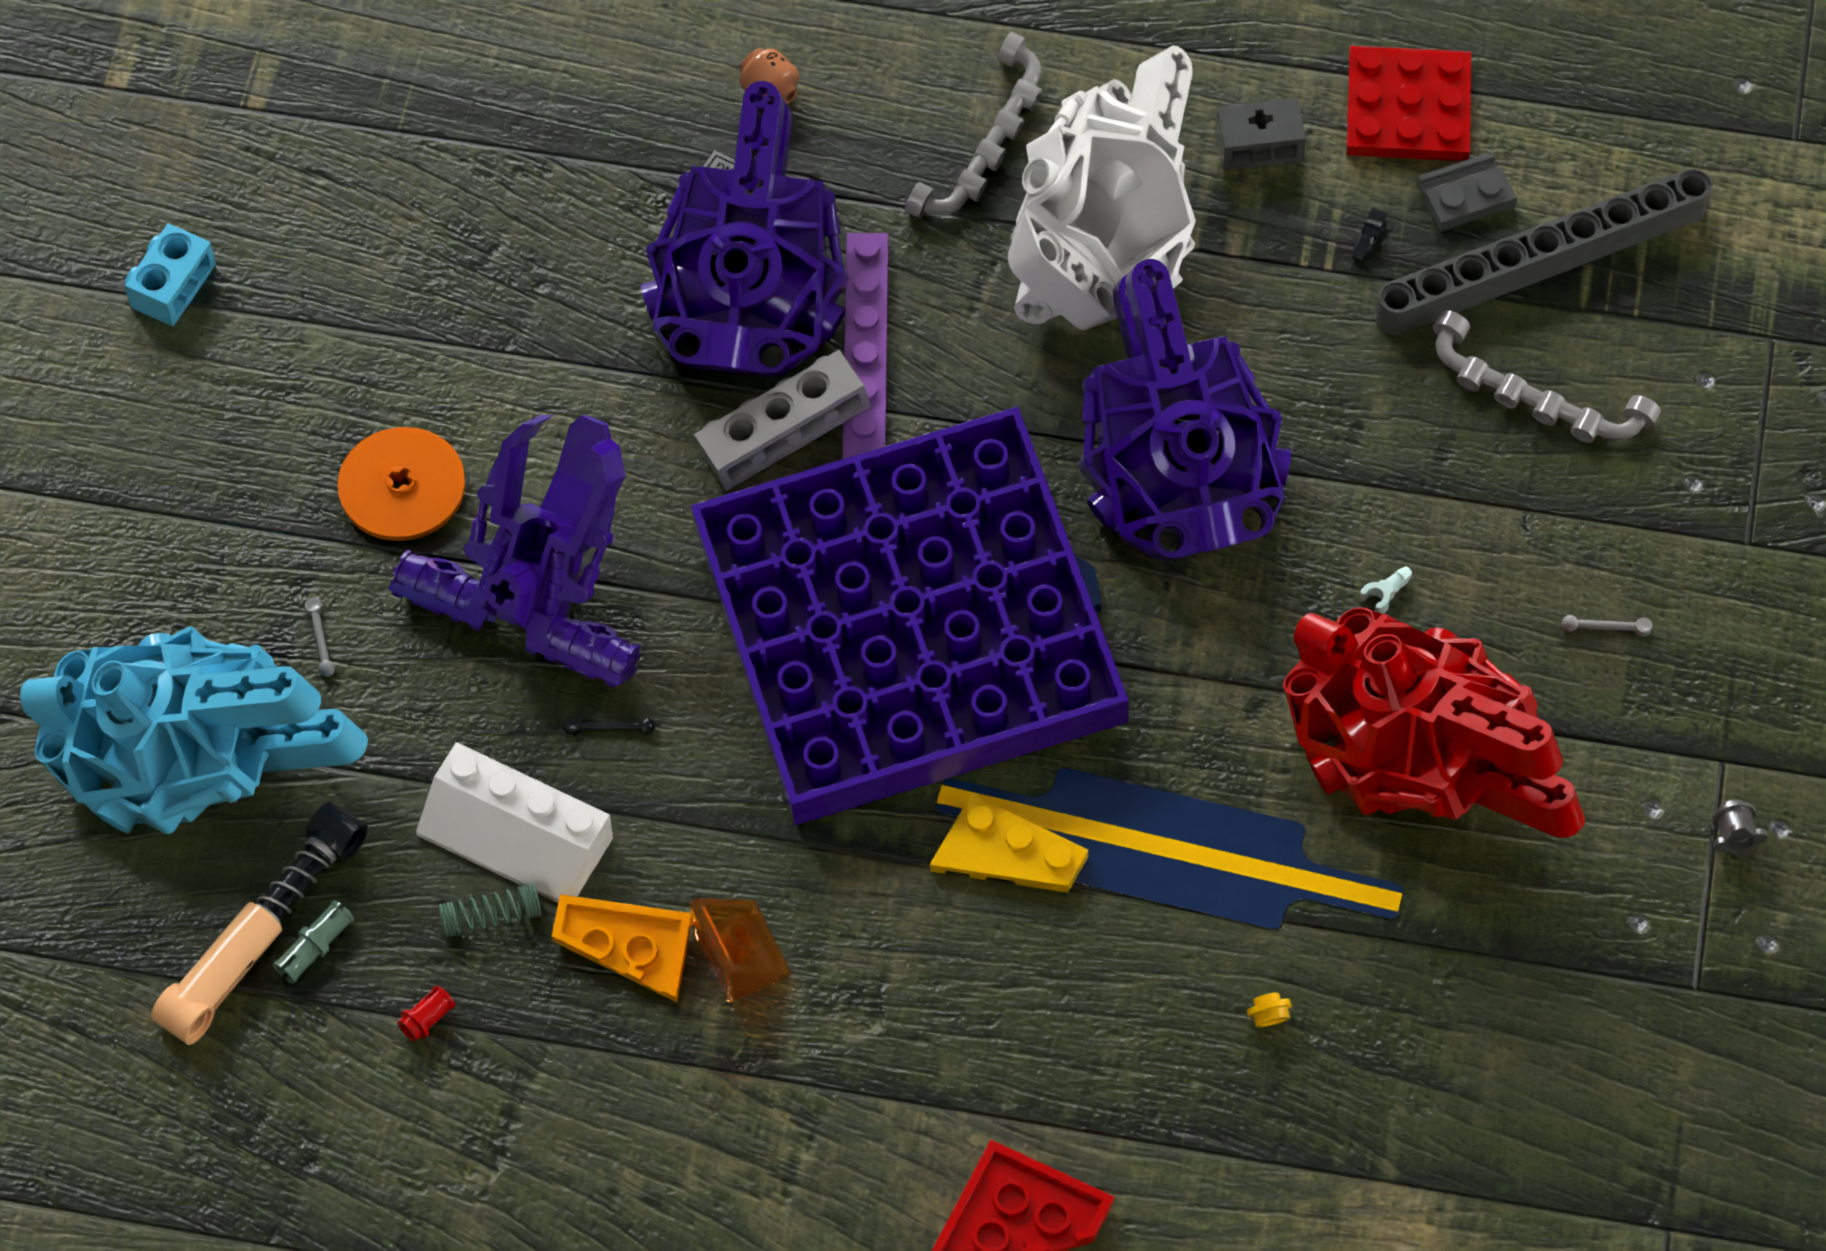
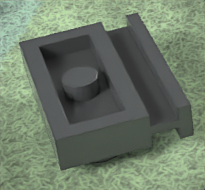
(1466, 191)

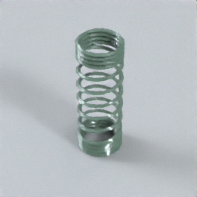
(529, 897)

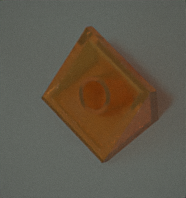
(737, 945)

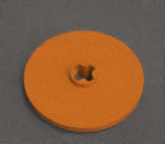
(413, 510)

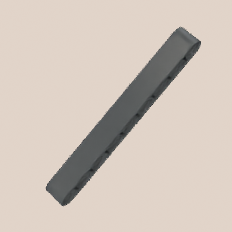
(1556, 237)

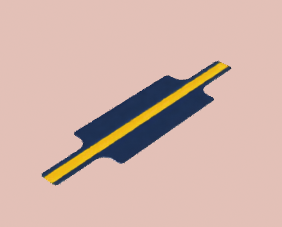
(1184, 849)

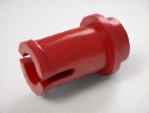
(425, 1014)

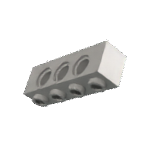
(775, 439)

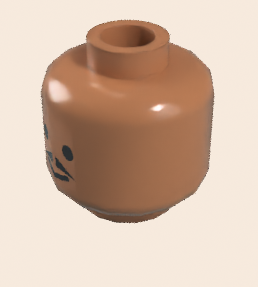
(772, 67)

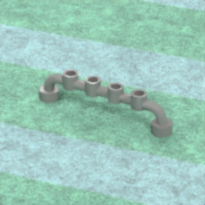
(989, 152)
(1548, 405)

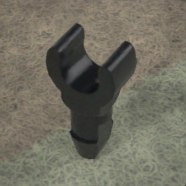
(1371, 232)

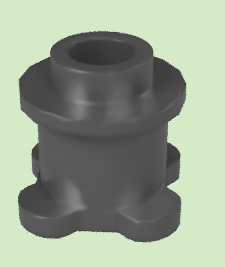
(1737, 828)

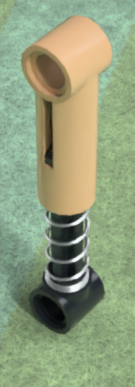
(190, 1006)

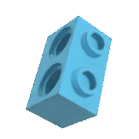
(177, 277)

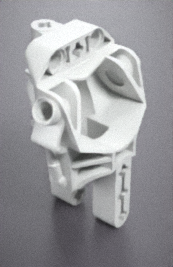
(1104, 195)

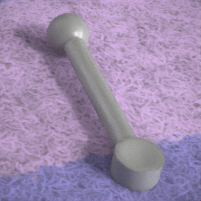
(314, 609)
(1641, 627)

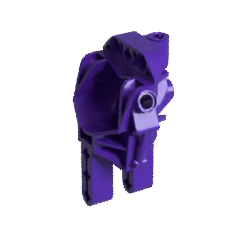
(726, 214)
(1135, 414)

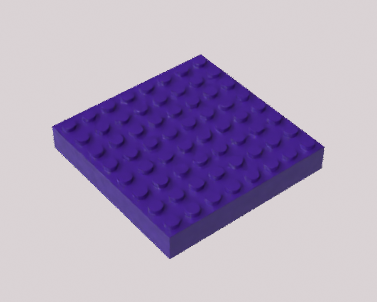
(909, 615)

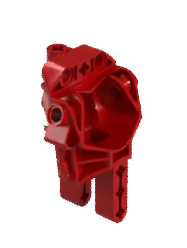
(1439, 748)

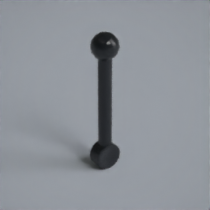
(574, 725)

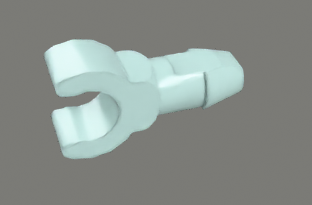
(1386, 588)

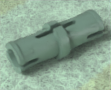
(313, 941)

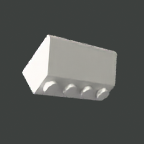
(513, 824)

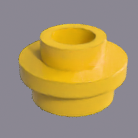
(1269, 1010)

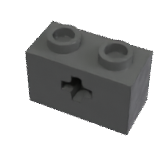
(1260, 134)

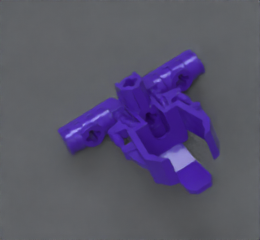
(537, 554)

